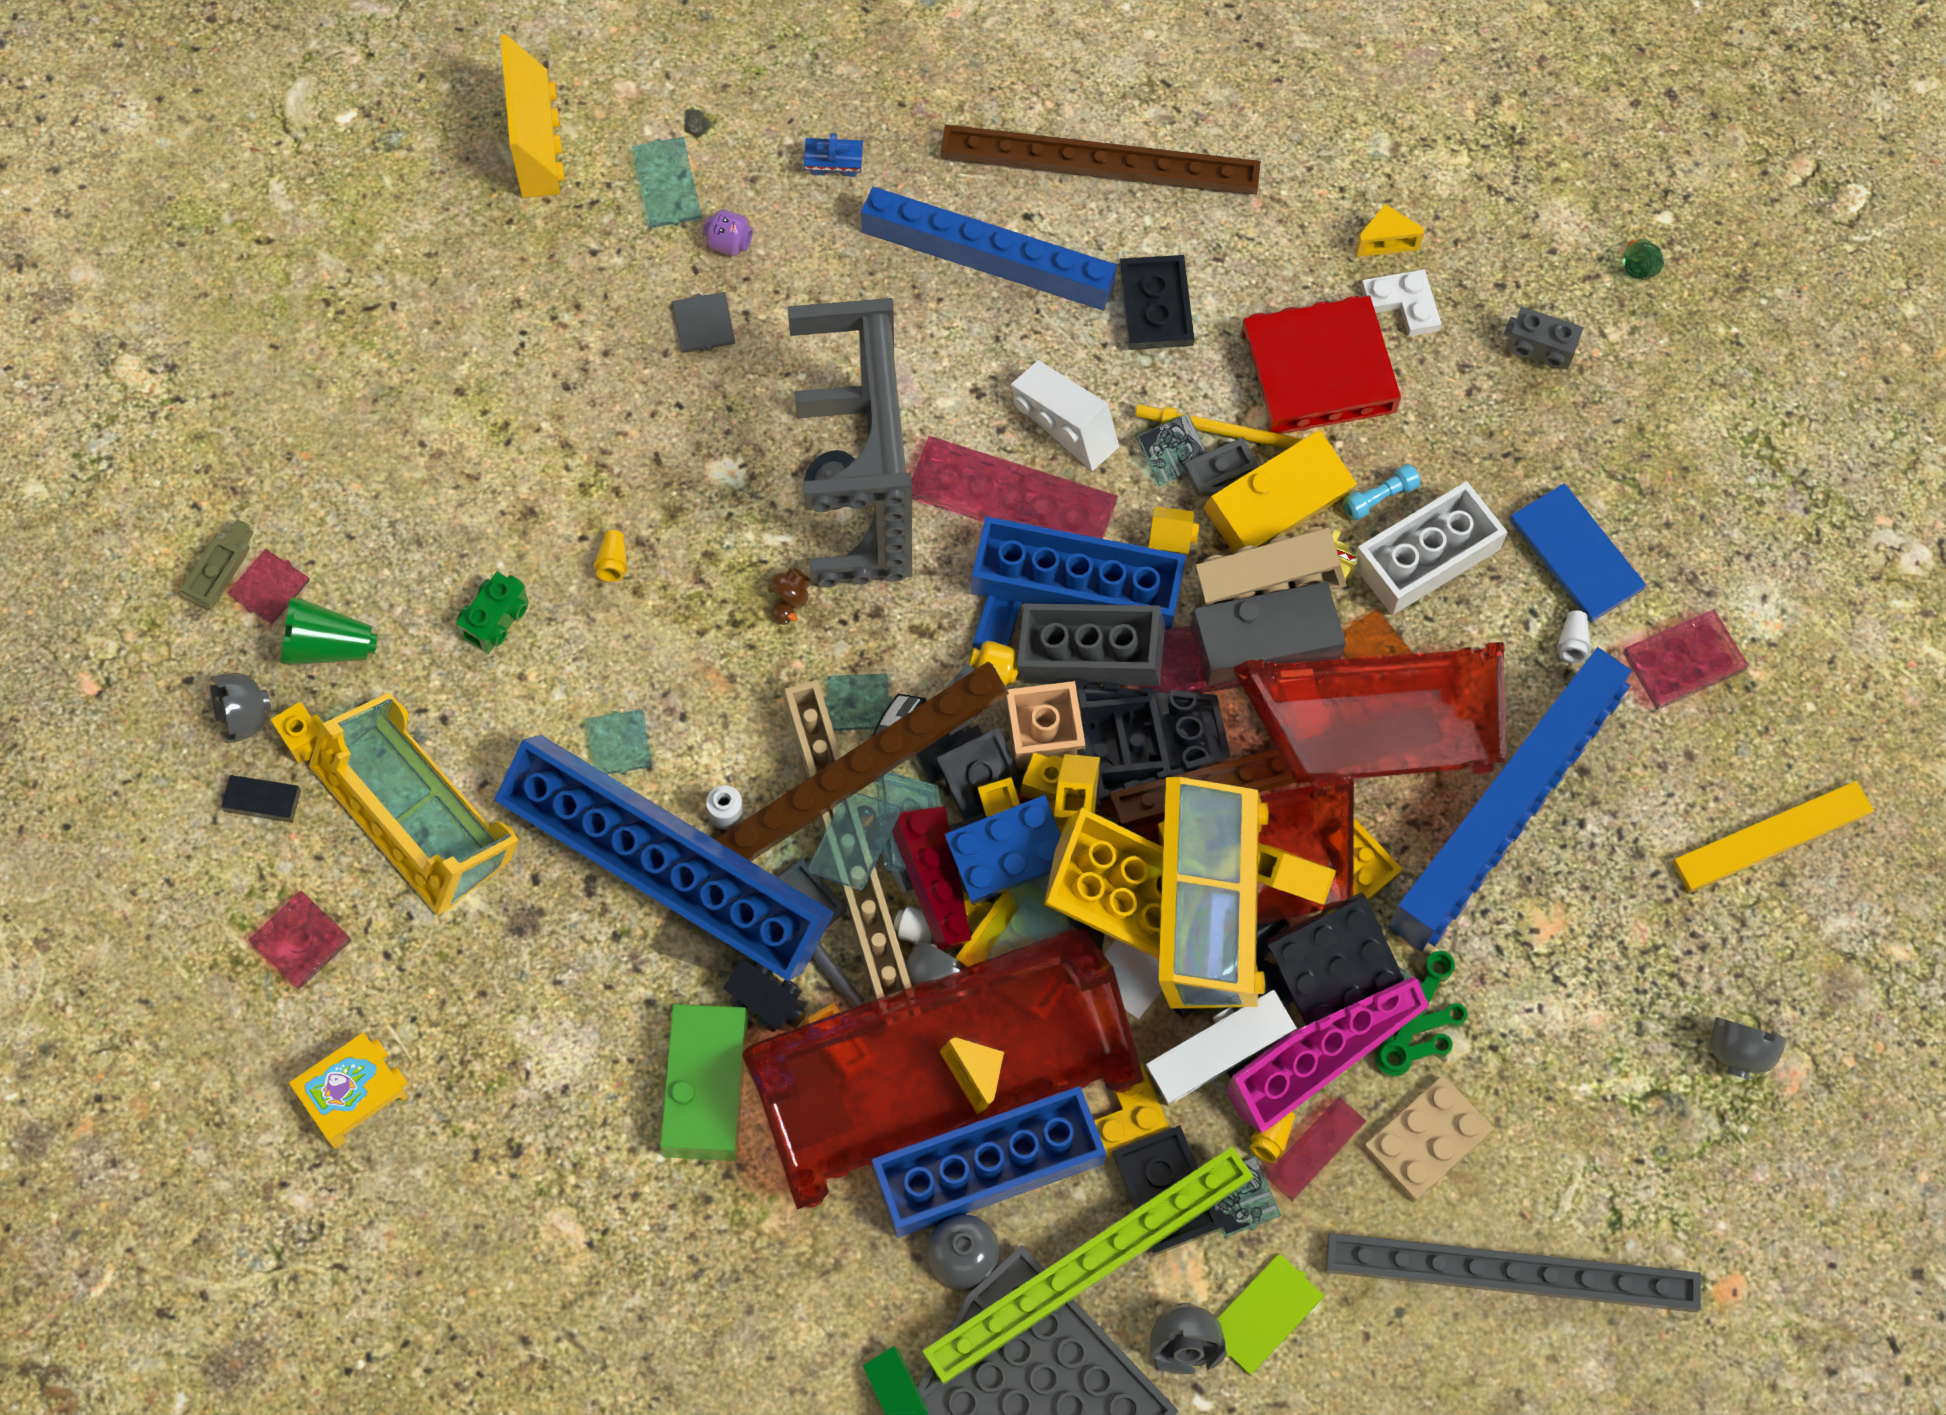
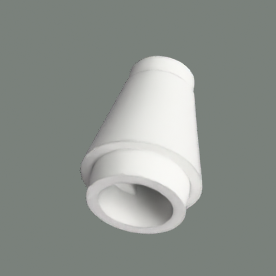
(1575, 638)

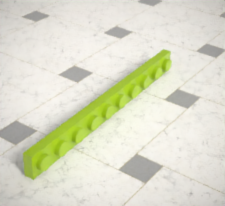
(1087, 1265)

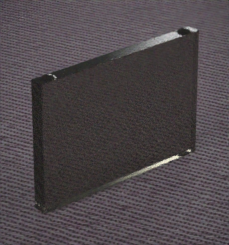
(696, 946)

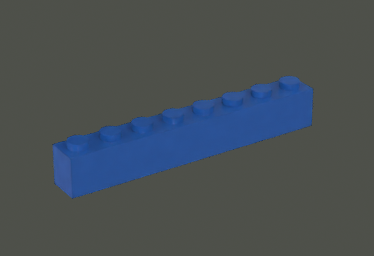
(988, 248)

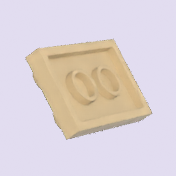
(1428, 1138)

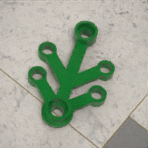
(1422, 1023)

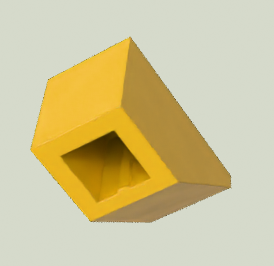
(1076, 786)
(1294, 874)

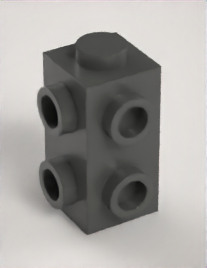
(1543, 338)

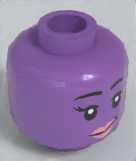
(728, 232)

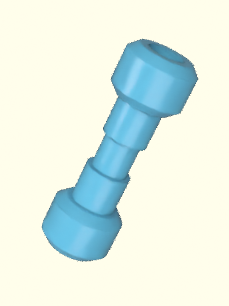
(1404, 479)

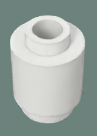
(725, 807)
(913, 925)

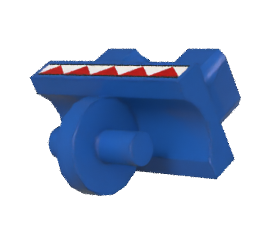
(833, 156)

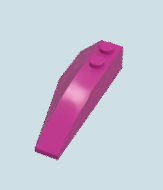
(1319, 1053)

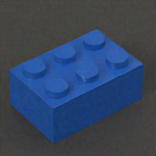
(1005, 849)

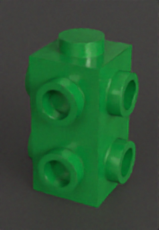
(493, 612)

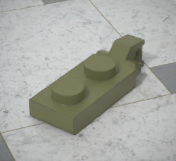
(217, 566)

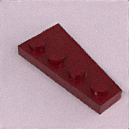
(933, 874)

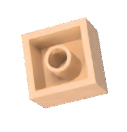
(1044, 721)

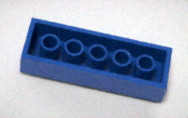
(1070, 568)
(988, 1161)

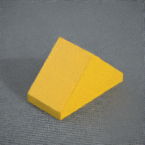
(1389, 234)
(975, 1070)

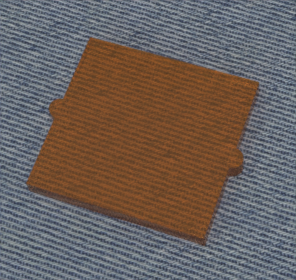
(1373, 638)

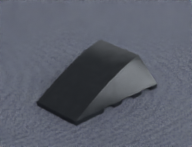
(1148, 733)

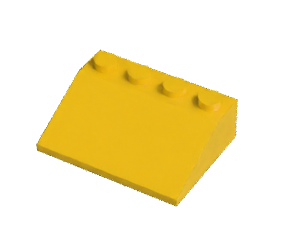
(531, 121)
(1108, 880)

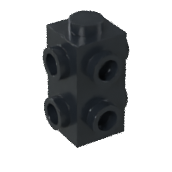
(774, 1001)

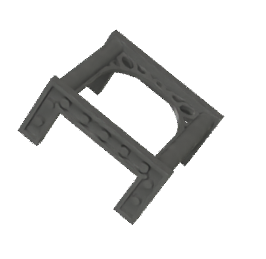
(880, 470)

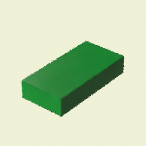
(894, 1384)

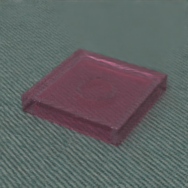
(299, 940)

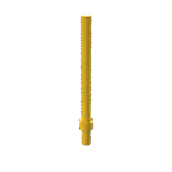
(1218, 427)

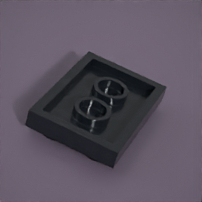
(1156, 302)
(1153, 1167)

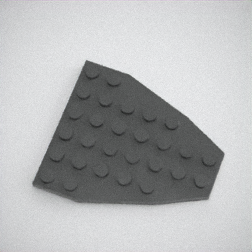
(1049, 1369)

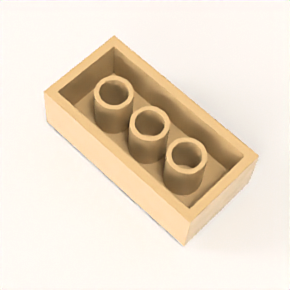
(1272, 567)

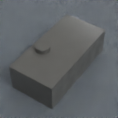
(1272, 626)
(1091, 644)

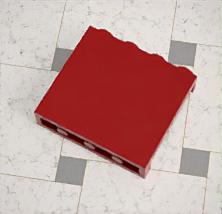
(1321, 364)

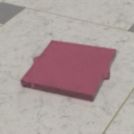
(268, 586)

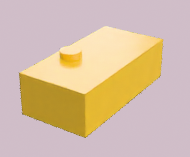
(1280, 494)

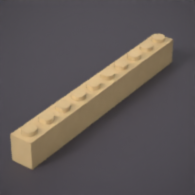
(866, 907)

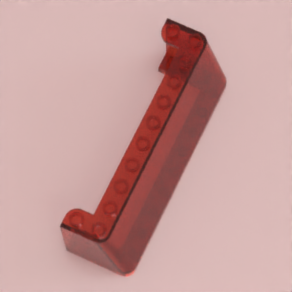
(877, 1073)

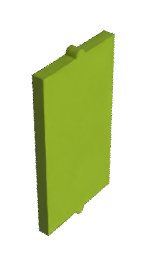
(1267, 1313)

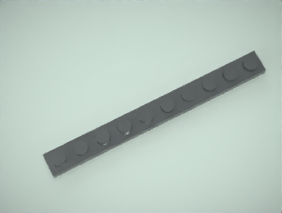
(1513, 1272)

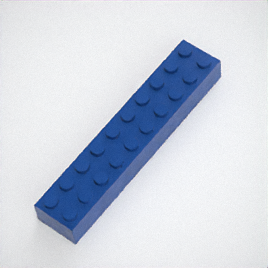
(1511, 801)
(664, 856)

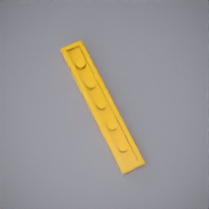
(1772, 836)

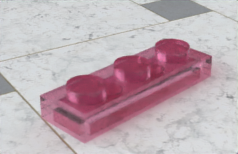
(1315, 1148)

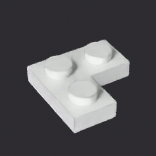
(1408, 293)

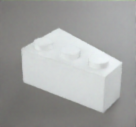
(1067, 413)

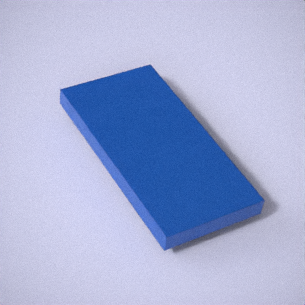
(1577, 552)

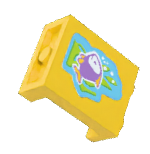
(349, 1087)

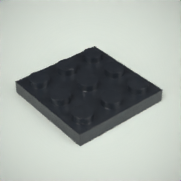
(1335, 959)

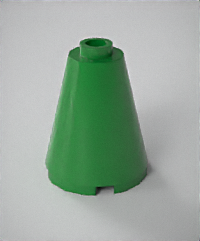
(323, 636)

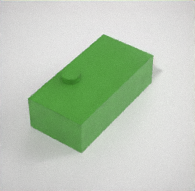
(704, 1082)

